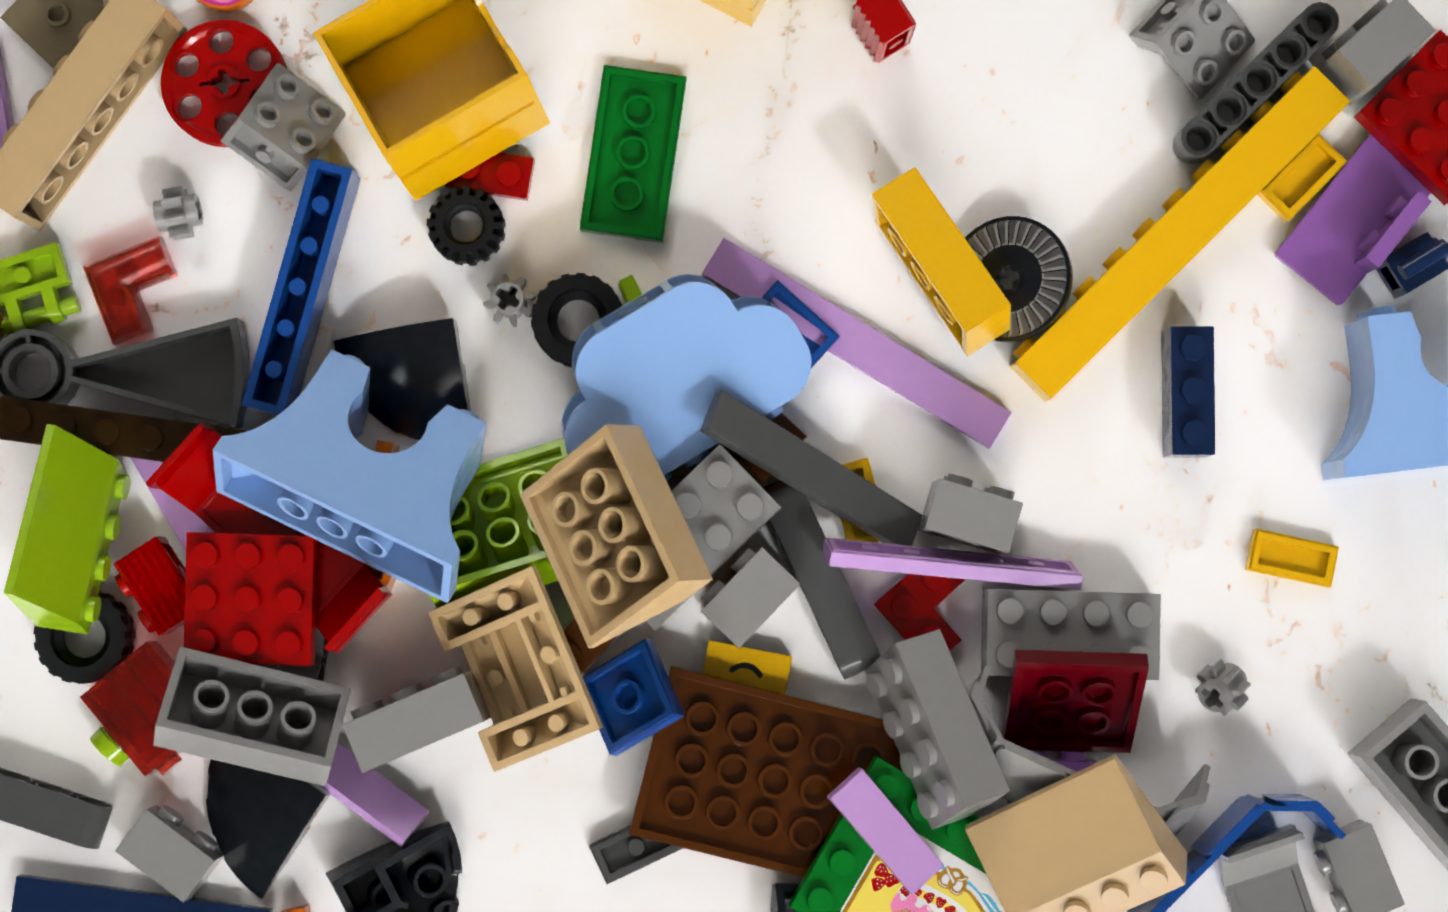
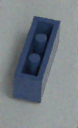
(1188, 392)

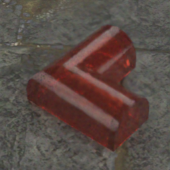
(117, 285)

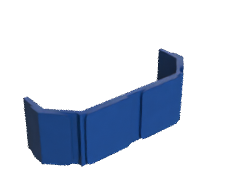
(1230, 827)

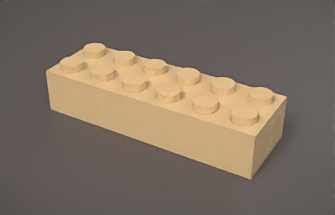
(82, 105)

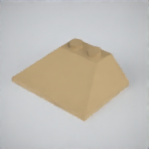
(519, 667)

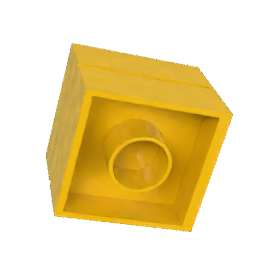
(432, 85)

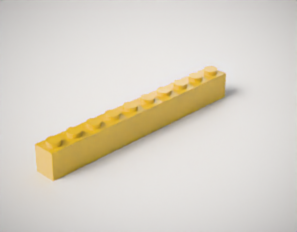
(1180, 232)

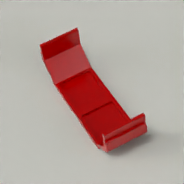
(345, 586)

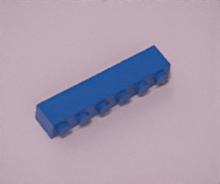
(302, 287)

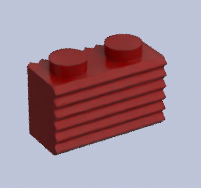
(883, 26)
(156, 582)

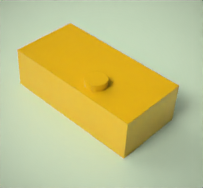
(941, 261)

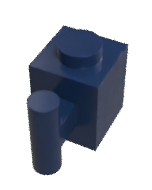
(1414, 264)

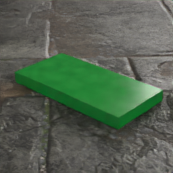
(633, 154)

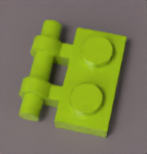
(35, 274)

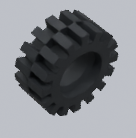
(454, 203)

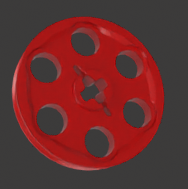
(210, 71)

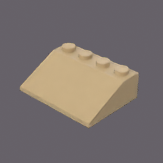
(614, 534)
(1080, 846)

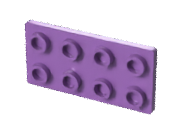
(1354, 222)

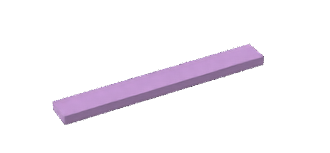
(865, 347)

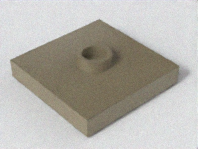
(51, 25)

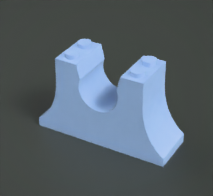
(1395, 403)
(357, 500)

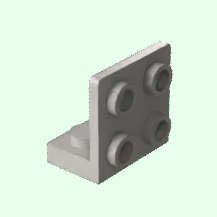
(1195, 39)
(284, 127)

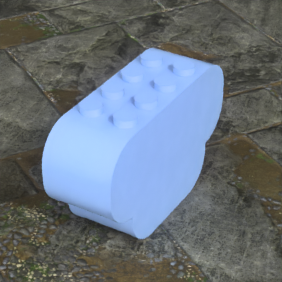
(668, 357)

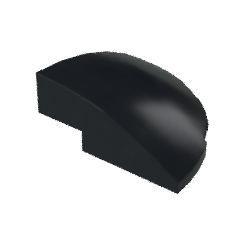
(411, 373)
(259, 820)
(404, 878)

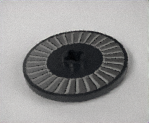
(1042, 268)

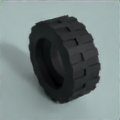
(551, 301)
(71, 668)

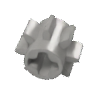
(178, 213)
(509, 288)
(1222, 687)

